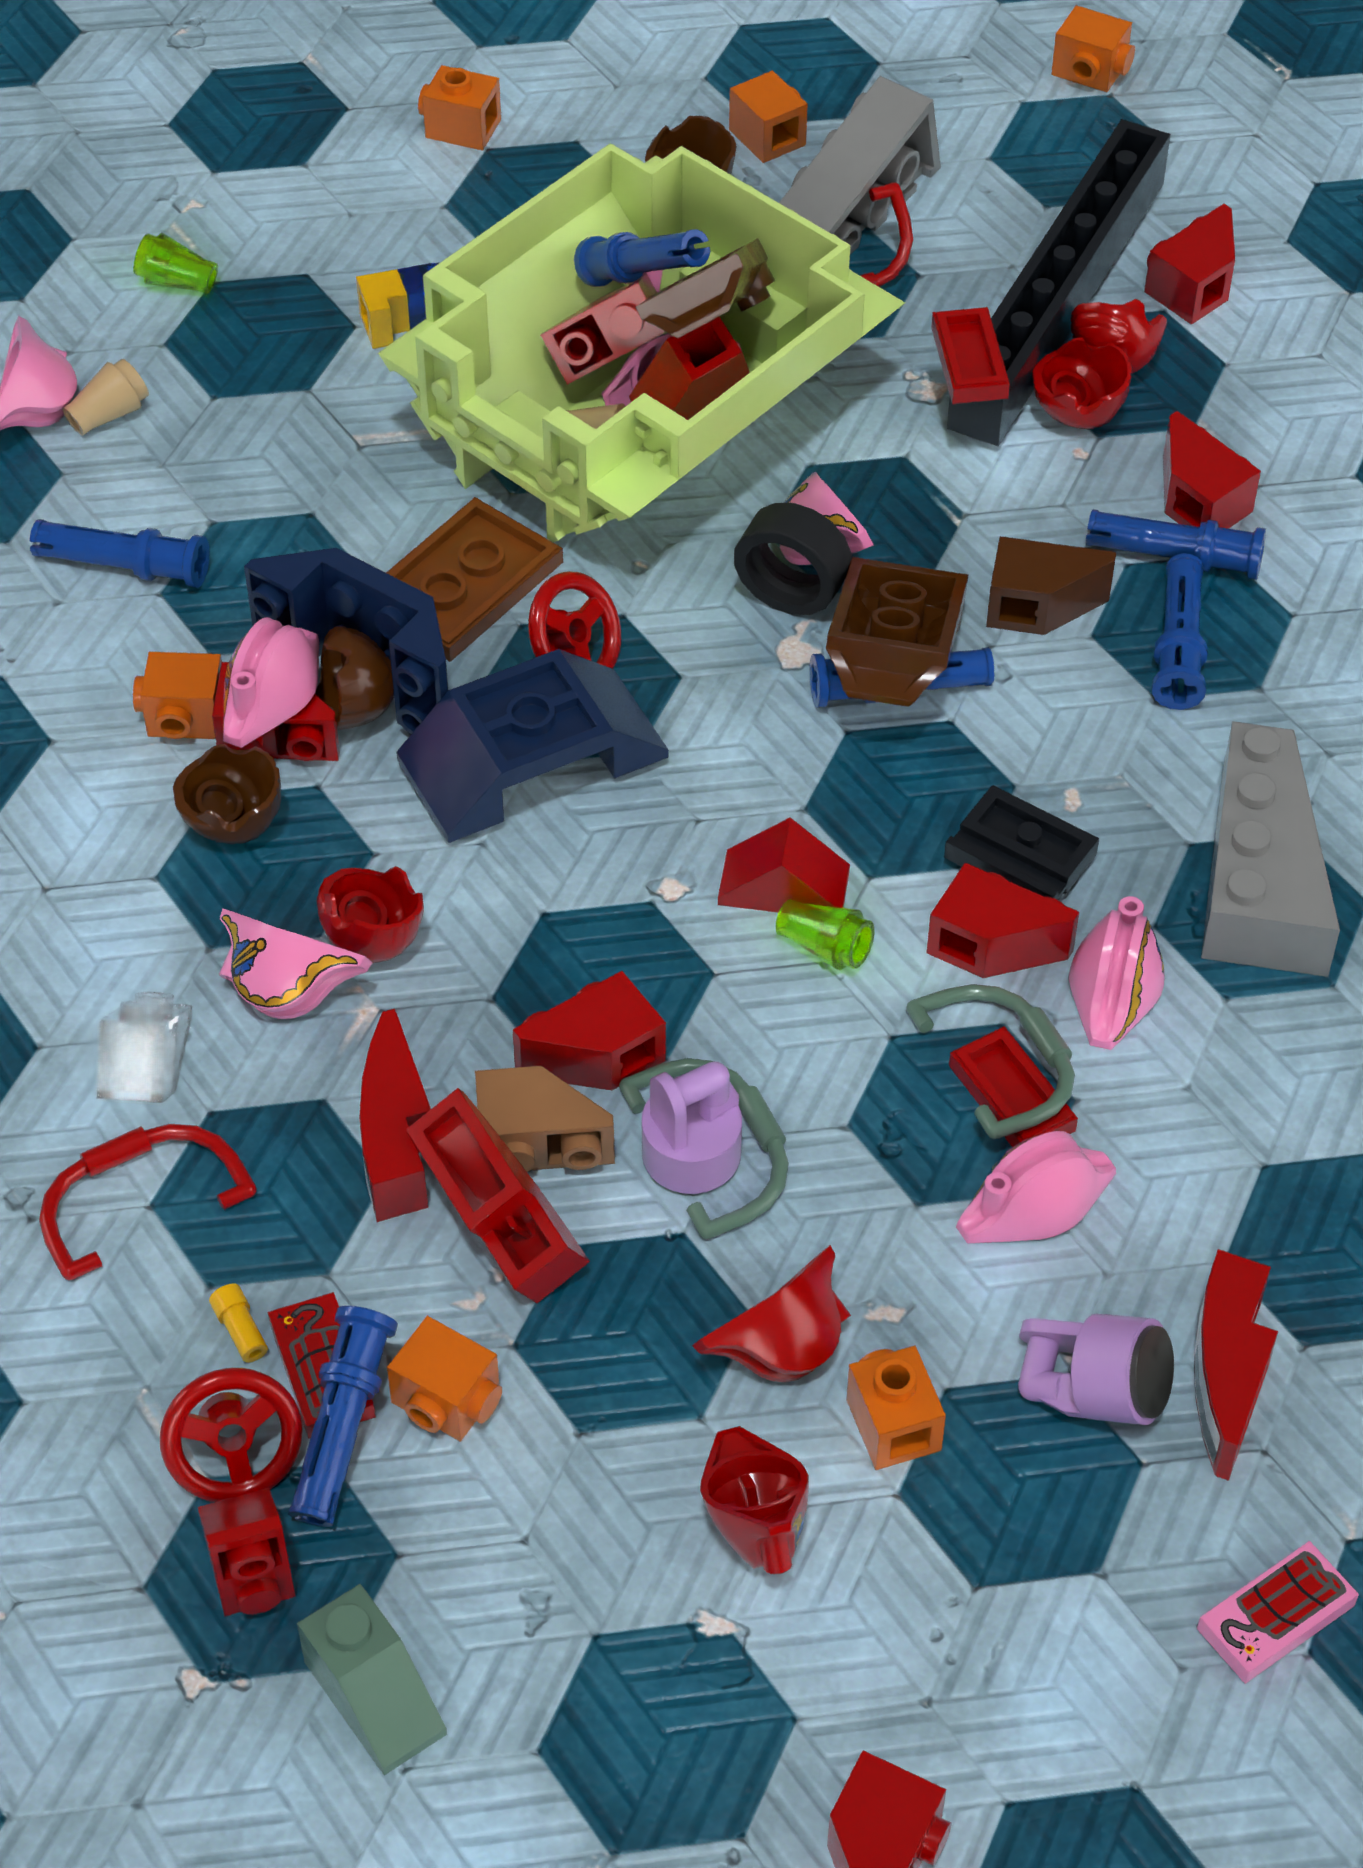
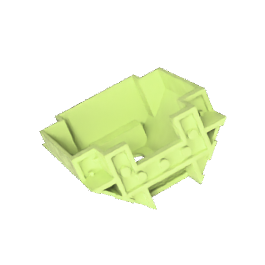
(503, 401)

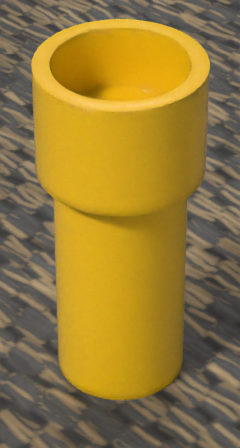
(233, 1311)

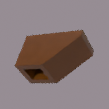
(1046, 584)

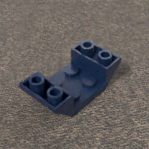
(337, 589)
(518, 729)

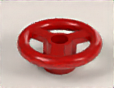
(571, 631)
(224, 1410)

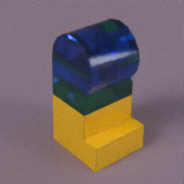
(391, 302)

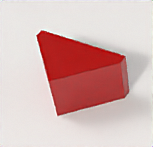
(782, 866)

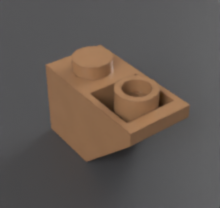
(545, 1119)

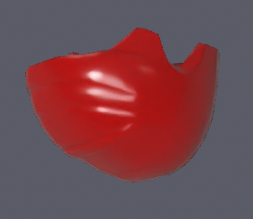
(1121, 325)
(1083, 383)
(370, 911)

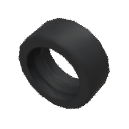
(808, 535)

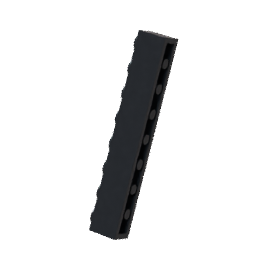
(1068, 269)

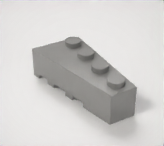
(880, 142)
(1268, 869)

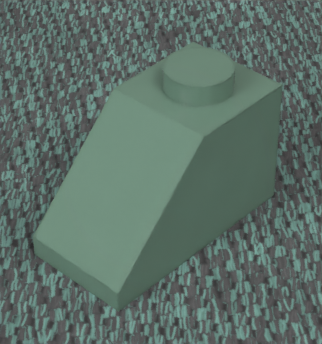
(370, 1678)

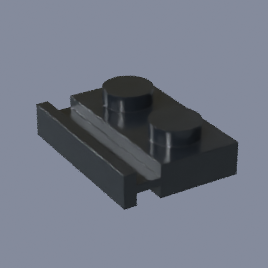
(1022, 844)

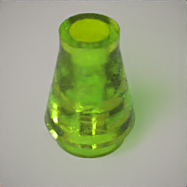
(173, 265)
(830, 933)

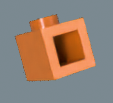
(1092, 49)
(461, 107)
(768, 116)
(178, 694)
(444, 1380)
(895, 1406)

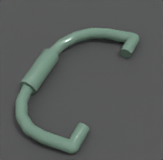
(1037, 1027)
(759, 1120)

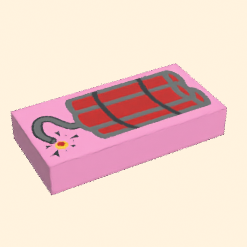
(1277, 1612)

